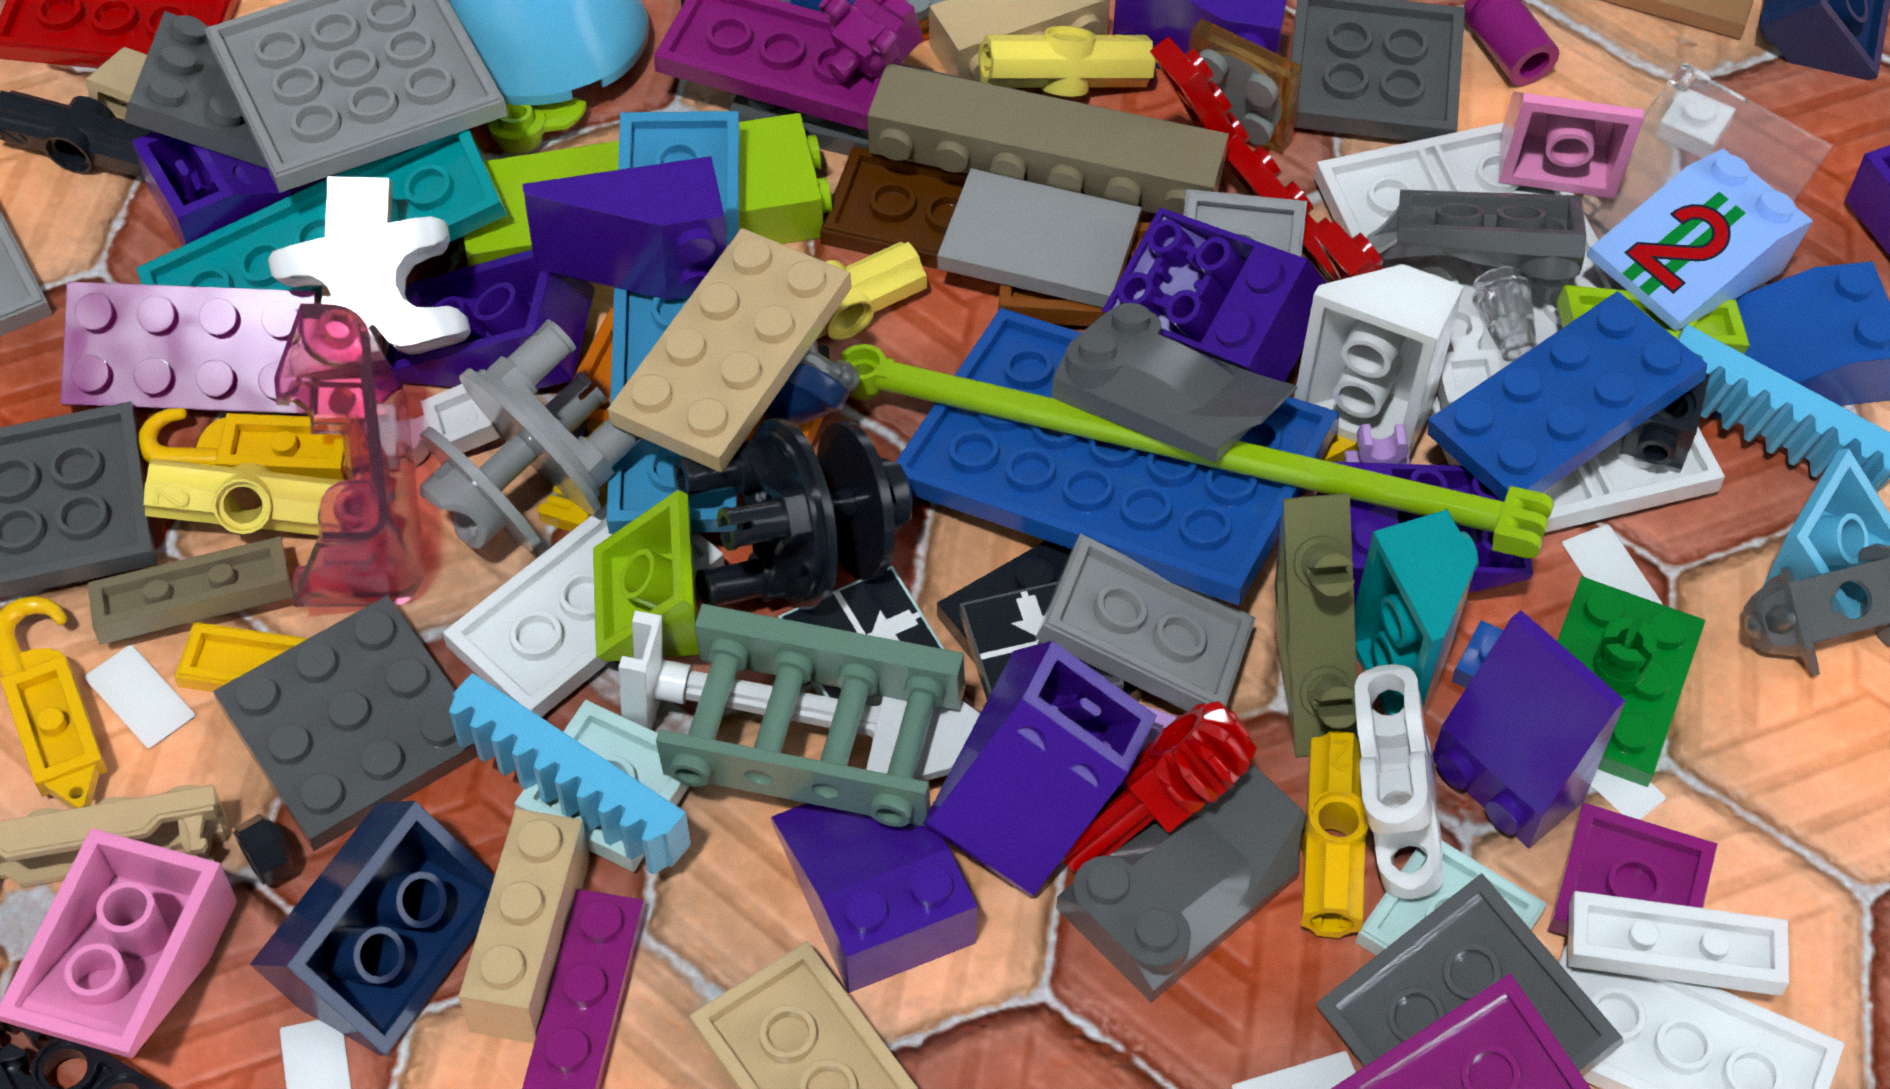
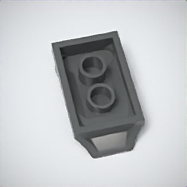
(1526, 231)
(1161, 387)
(1183, 892)

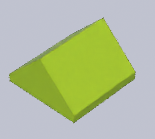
(650, 571)

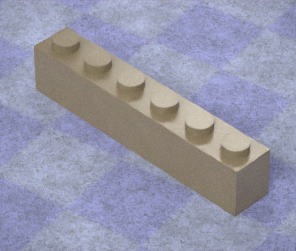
(1042, 139)

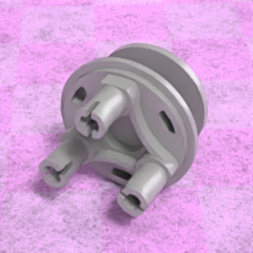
(535, 437)

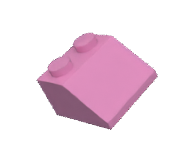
(1567, 144)

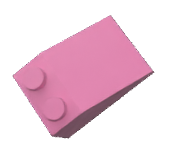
(119, 943)

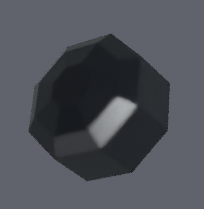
(265, 849)

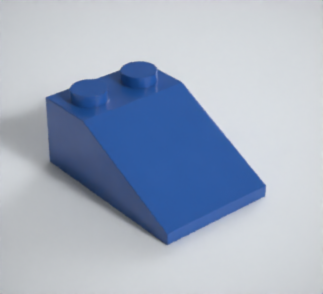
(1824, 331)

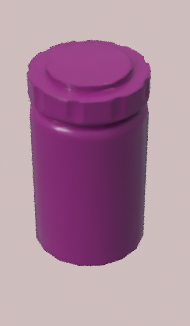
(1513, 38)

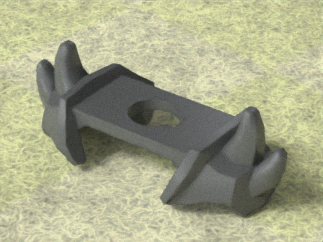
(1795, 614)

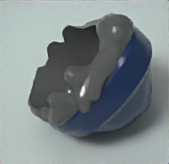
(814, 388)

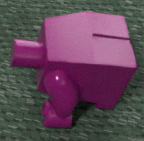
(870, 34)

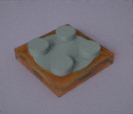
(1254, 80)

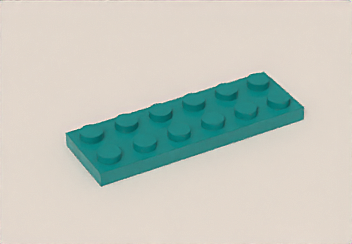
(432, 180)

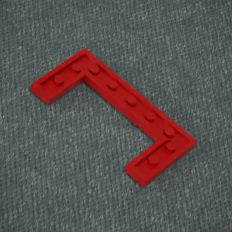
(1324, 243)

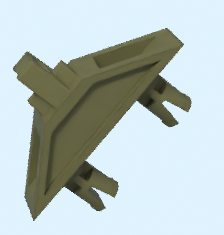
(1316, 617)

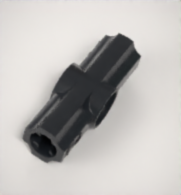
(71, 134)

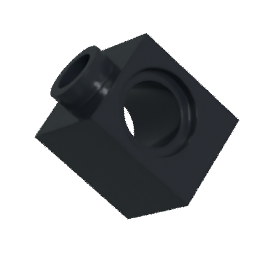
(1670, 432)

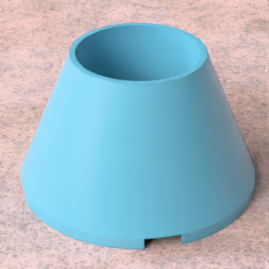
(554, 46)

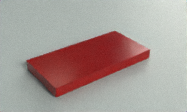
(93, 30)

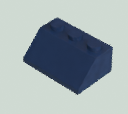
(1828, 33)
(379, 926)

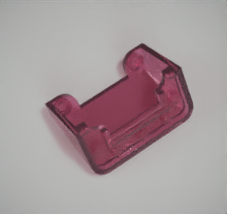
(371, 521)

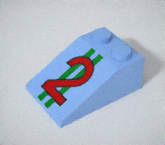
(1702, 240)

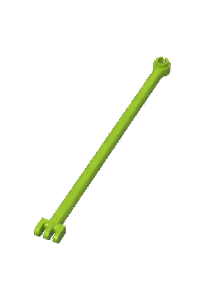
(1516, 523)

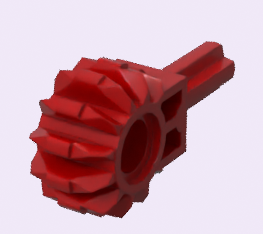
(1171, 779)

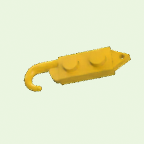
(273, 441)
(48, 710)

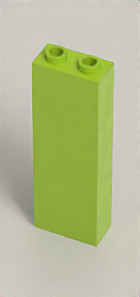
(776, 186)

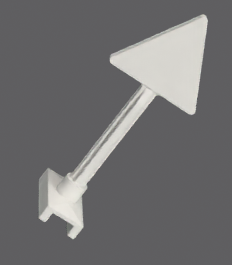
(650, 679)

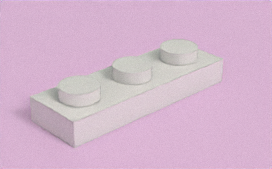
(1678, 943)

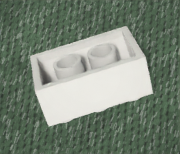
(1378, 349)

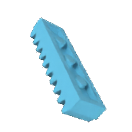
(1785, 411)
(570, 773)

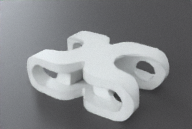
(376, 281)
(1399, 781)

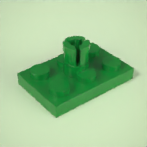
(1640, 654)

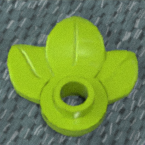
(526, 124)

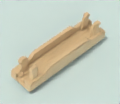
(47, 841)

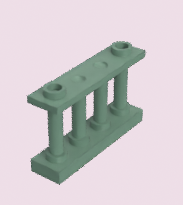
(825, 656)

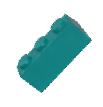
(1413, 600)

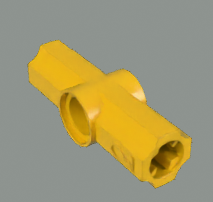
(1331, 863)

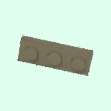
(189, 590)

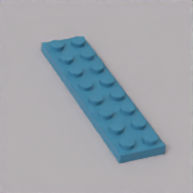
(640, 320)

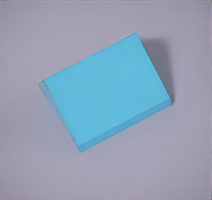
(1833, 528)

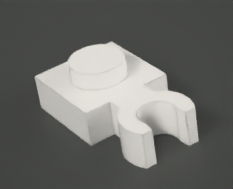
(1466, 364)
(456, 418)

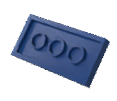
(1567, 398)

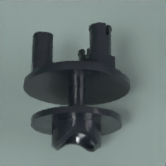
(801, 513)

